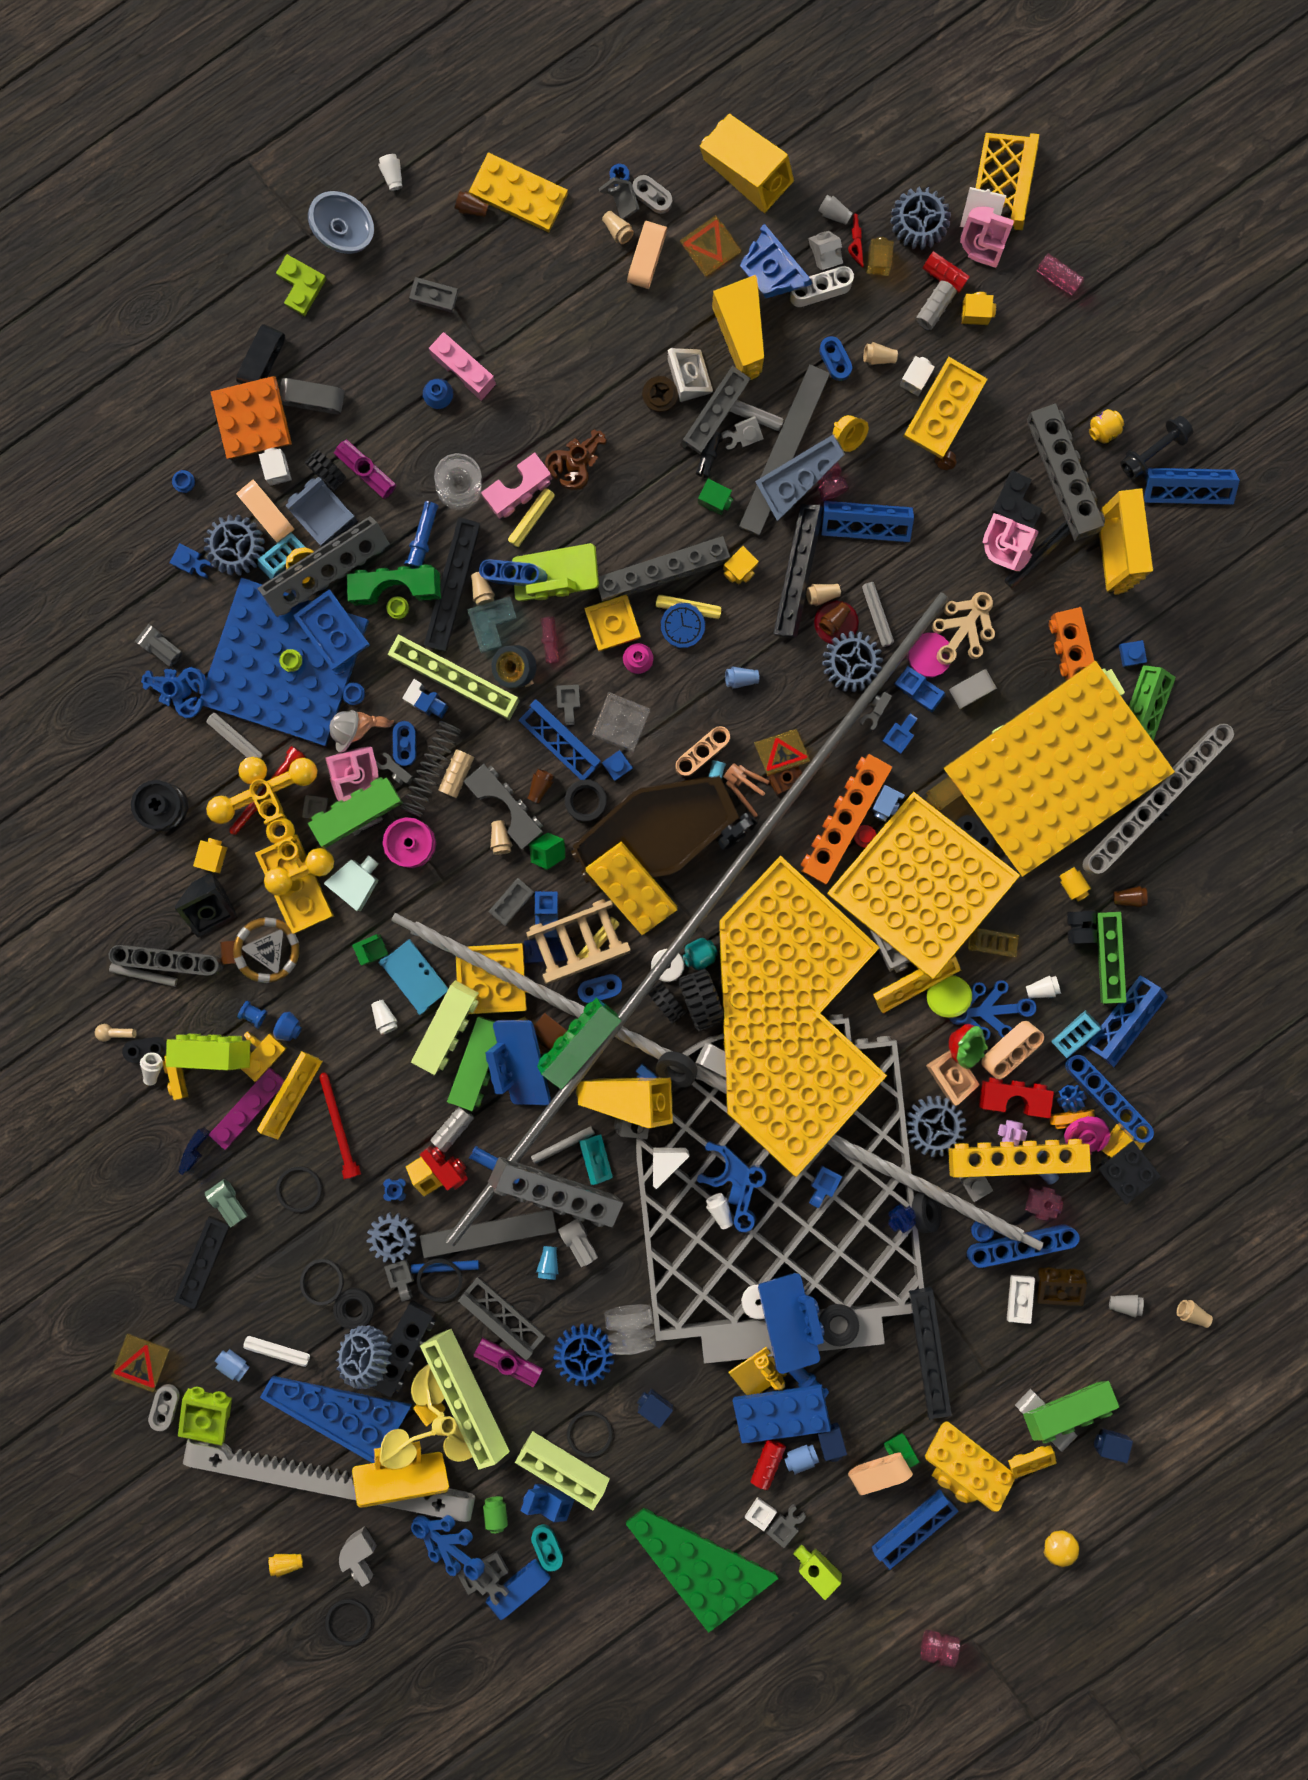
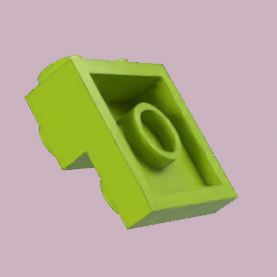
(204, 1415)

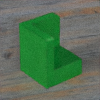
(547, 850)
(370, 949)
(901, 1445)

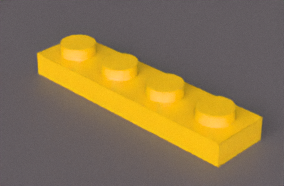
(912, 985)
(289, 1095)

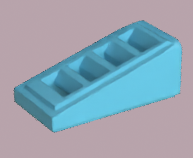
(269, 556)
(1071, 1028)

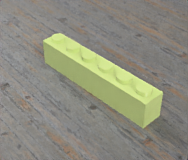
(453, 677)
(464, 1399)

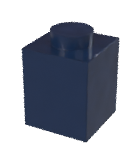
(654, 1408)
(832, 1444)
(1113, 1445)

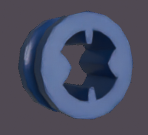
(619, 168)

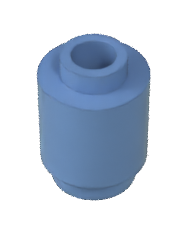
(231, 1365)
(801, 1459)

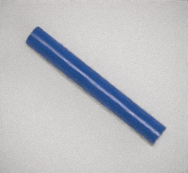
(440, 1267)

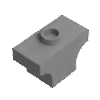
(826, 250)

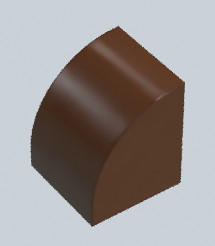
(227, 952)

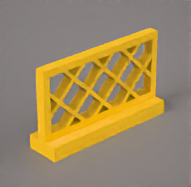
(1024, 175)

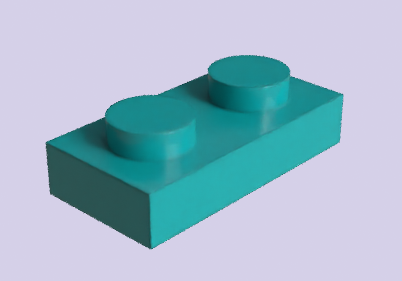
(596, 1159)

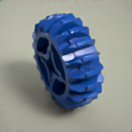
(593, 1354)

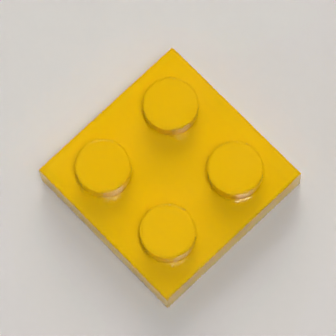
(612, 623)

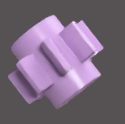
(1012, 1132)

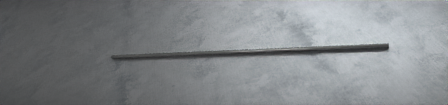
(709, 903)

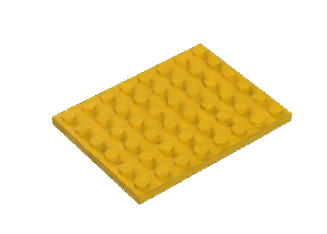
(1059, 769)

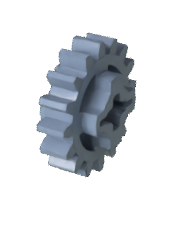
(400, 1239)

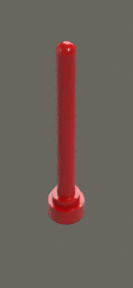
(292, 754)
(350, 1168)

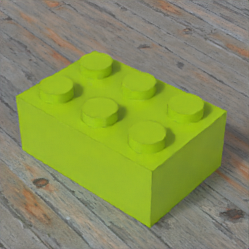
(208, 1052)

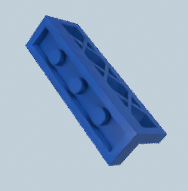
(1192, 478)
(867, 514)
(565, 734)
(1132, 1026)
(911, 1525)

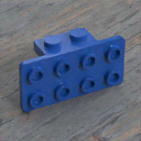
(515, 1063)
(791, 1322)

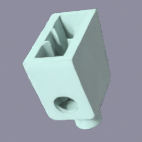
(354, 882)

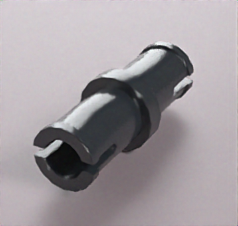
(708, 455)

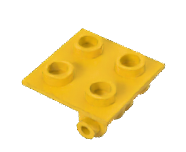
(758, 1373)

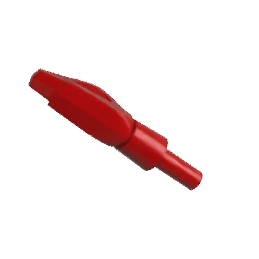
(857, 243)

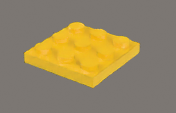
(493, 992)

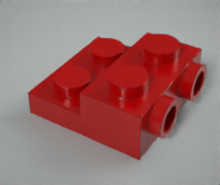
(449, 1172)

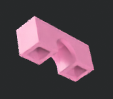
(457, 360)
(504, 500)

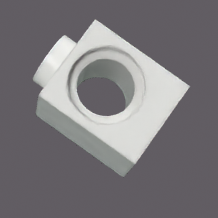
(917, 375)
(274, 466)

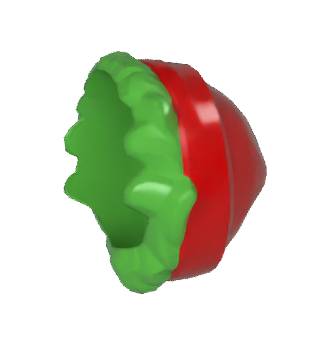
(967, 1045)

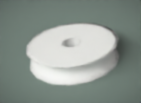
(674, 971)
(748, 1303)

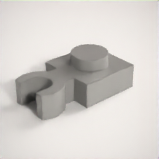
(746, 433)

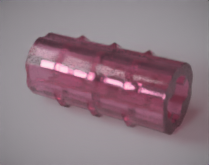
(1060, 274)

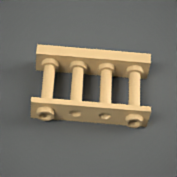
(574, 964)

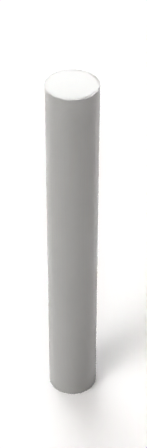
(145, 975)
(546, 1153)

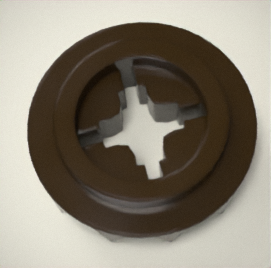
(662, 384)

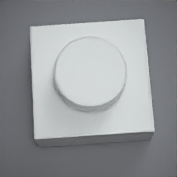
(760, 1514)

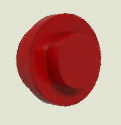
(864, 835)

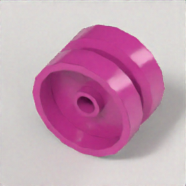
(401, 832)

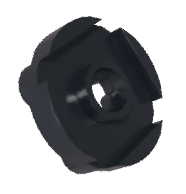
(732, 835)

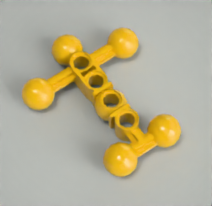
(253, 771)

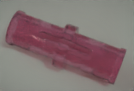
(550, 640)

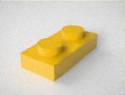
(177, 1084)
(1033, 1461)

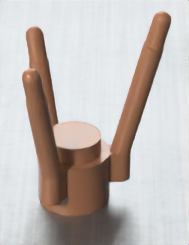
(736, 775)

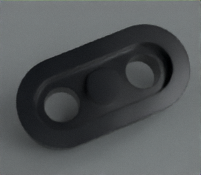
(977, 830)
(143, 1047)

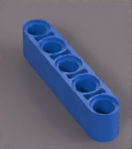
(1119, 1104)
(1012, 1253)

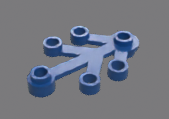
(987, 1011)
(425, 1530)

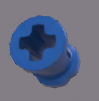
(252, 1014)

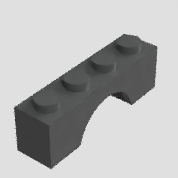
(486, 785)

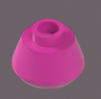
(636, 665)

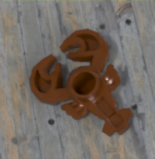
(576, 460)

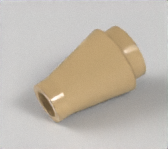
(619, 229)
(879, 354)
(481, 590)
(821, 593)
(500, 839)
(1192, 1313)

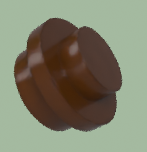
(947, 462)

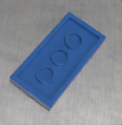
(781, 1414)

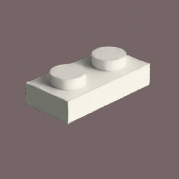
(1020, 1299)

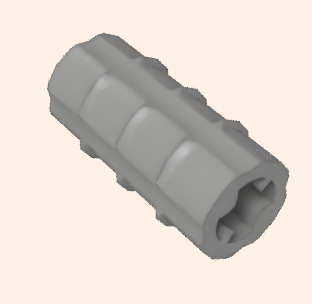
(936, 305)
(452, 1129)

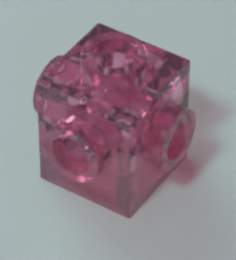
(1038, 1198)

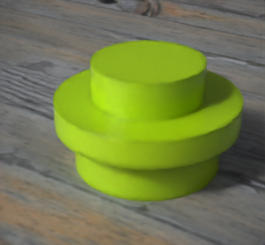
(397, 607)
(290, 660)

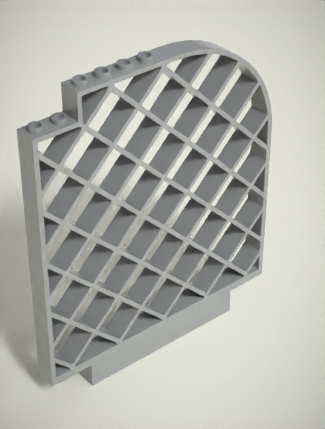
(743, 1337)

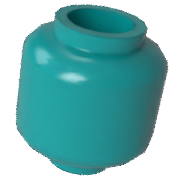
(700, 954)

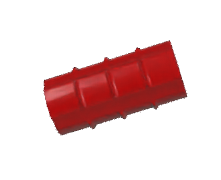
(945, 271)
(768, 1464)

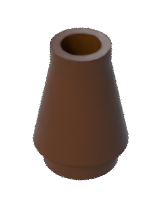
(469, 204)
(834, 619)
(540, 784)
(1131, 897)

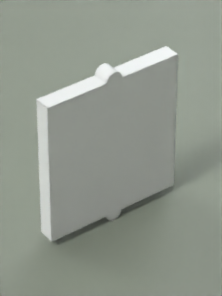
(982, 198)

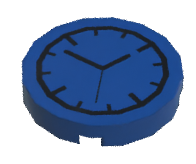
(682, 624)

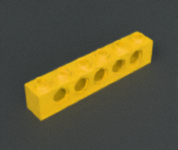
(1077, 1162)

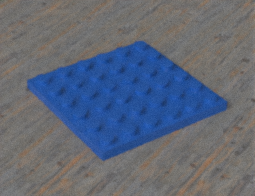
(253, 685)

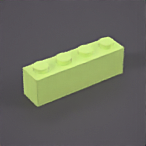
(445, 1027)
(562, 1470)

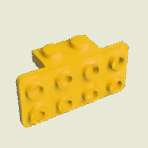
(968, 1468)
(382, 1485)

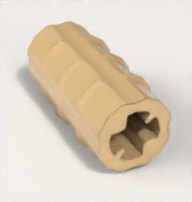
(456, 773)

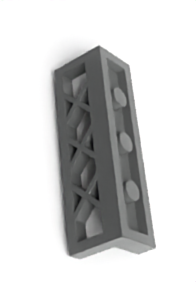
(715, 410)
(495, 1324)

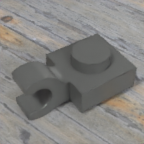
(568, 699)
(879, 704)
(399, 773)
(399, 1276)

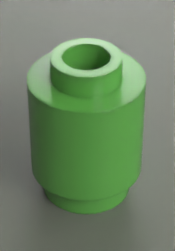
(495, 1514)

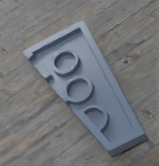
(795, 478)

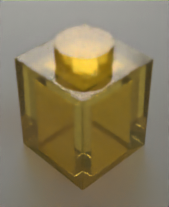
(880, 256)
(943, 793)

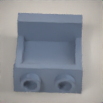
(320, 511)

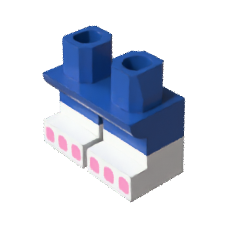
(425, 703)

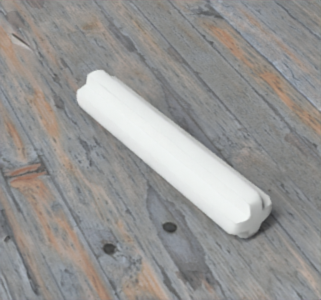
(276, 1351)

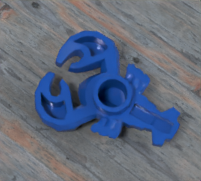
(178, 689)

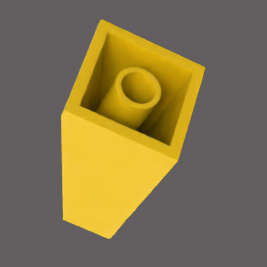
(748, 162)
(740, 322)
(630, 1099)

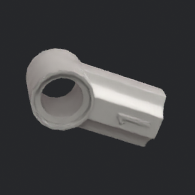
(576, 1238)

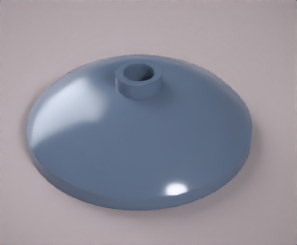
(342, 213)

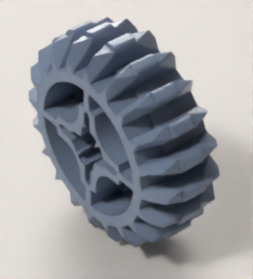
(904, 221)
(226, 547)
(842, 659)
(938, 1116)
(362, 1362)

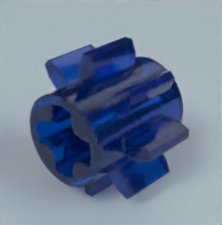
(902, 1218)

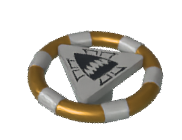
(266, 950)

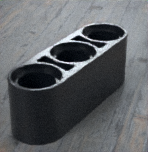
(261, 355)

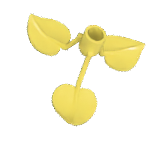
(396, 1446)

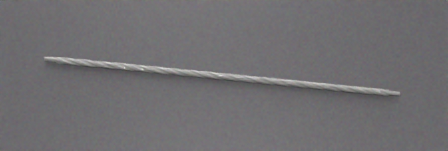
(716, 1081)

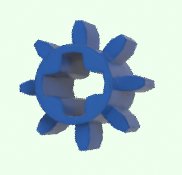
(1071, 1098)

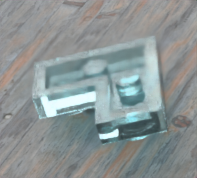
(484, 622)

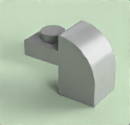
(354, 1552)

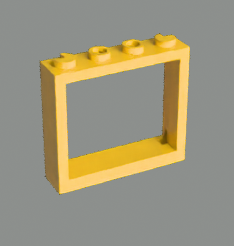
(1125, 541)

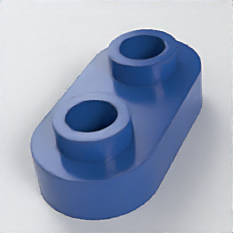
(836, 359)
(404, 744)
(600, 988)

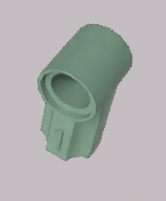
(223, 1198)

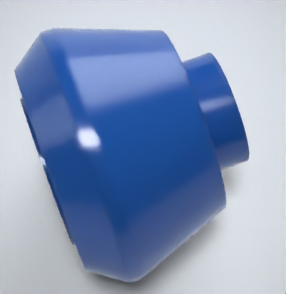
(438, 399)
(287, 1027)

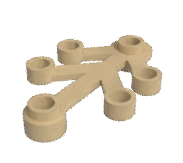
(966, 625)

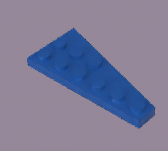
(343, 1416)

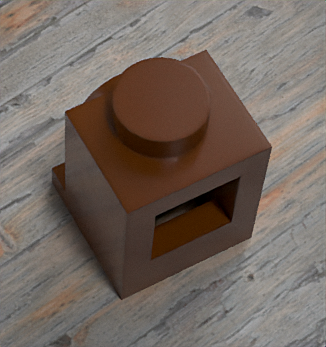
(781, 786)

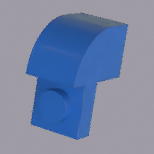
(548, 1502)

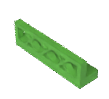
(1145, 695)

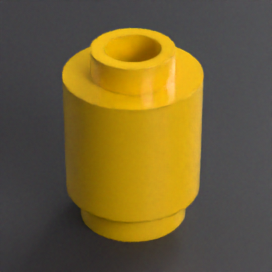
(1075, 884)

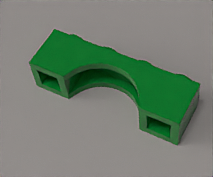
(366, 586)

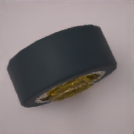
(503, 670)

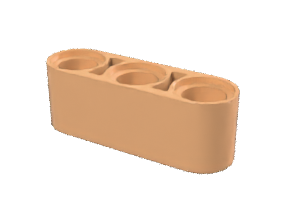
(647, 254)
(265, 511)
(708, 742)
(1012, 1049)
(880, 1473)

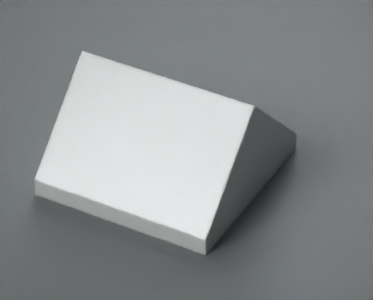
(689, 373)
(666, 1162)

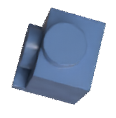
(886, 803)

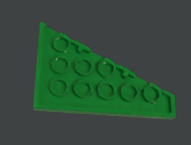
(705, 1575)

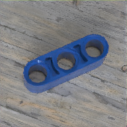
(504, 568)
(520, 1587)

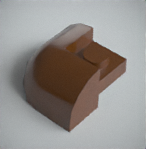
(548, 1031)

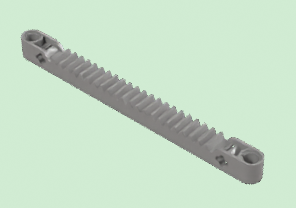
(203, 1456)

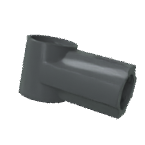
(155, 643)

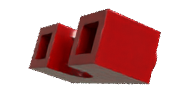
(1036, 1099)

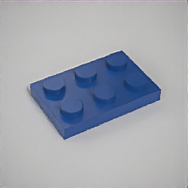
(331, 630)

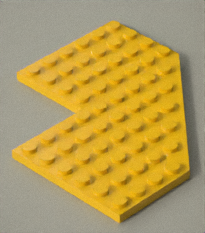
(786, 1065)

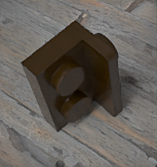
(1061, 1286)

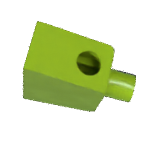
(823, 1579)

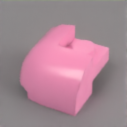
(985, 235)
(1009, 542)
(352, 771)

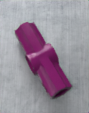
(356, 460)
(521, 1370)

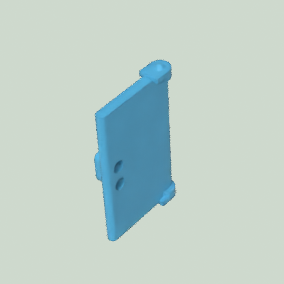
(410, 972)

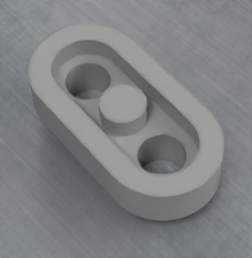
(654, 193)
(163, 1406)

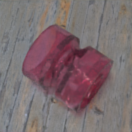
(832, 483)
(940, 1648)

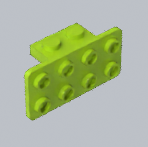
(566, 570)

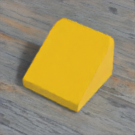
(426, 1414)

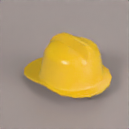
(850, 432)

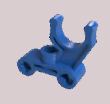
(743, 1185)

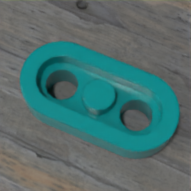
(547, 1546)

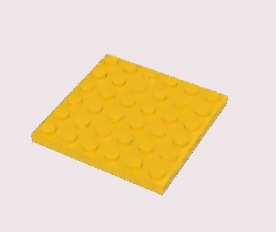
(923, 885)

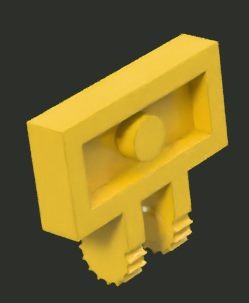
(263, 1056)

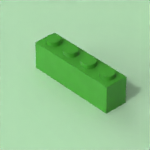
(354, 813)
(1111, 958)
(474, 1067)
(1071, 1411)

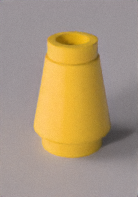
(284, 1563)

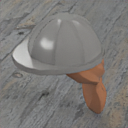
(352, 726)

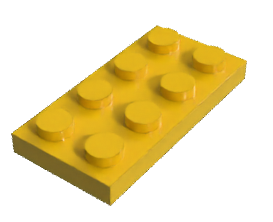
(518, 192)
(945, 407)
(631, 888)
(305, 901)

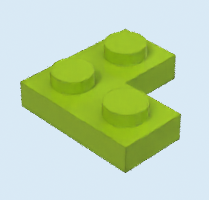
(306, 284)

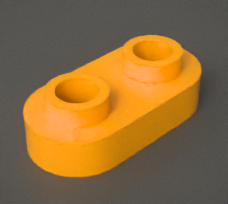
(1062, 1120)

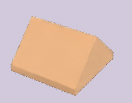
(952, 1078)

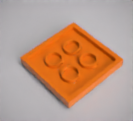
(251, 417)

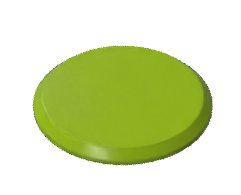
(950, 997)

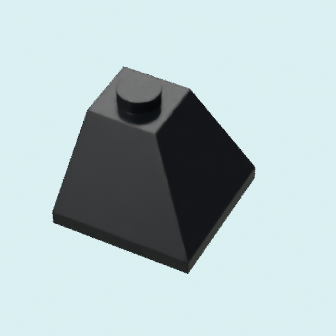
(205, 905)

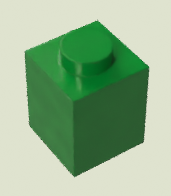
(715, 497)

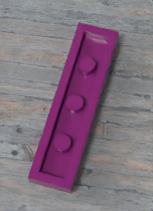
(247, 1108)

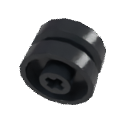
(163, 817)

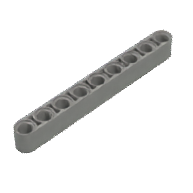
(1167, 794)

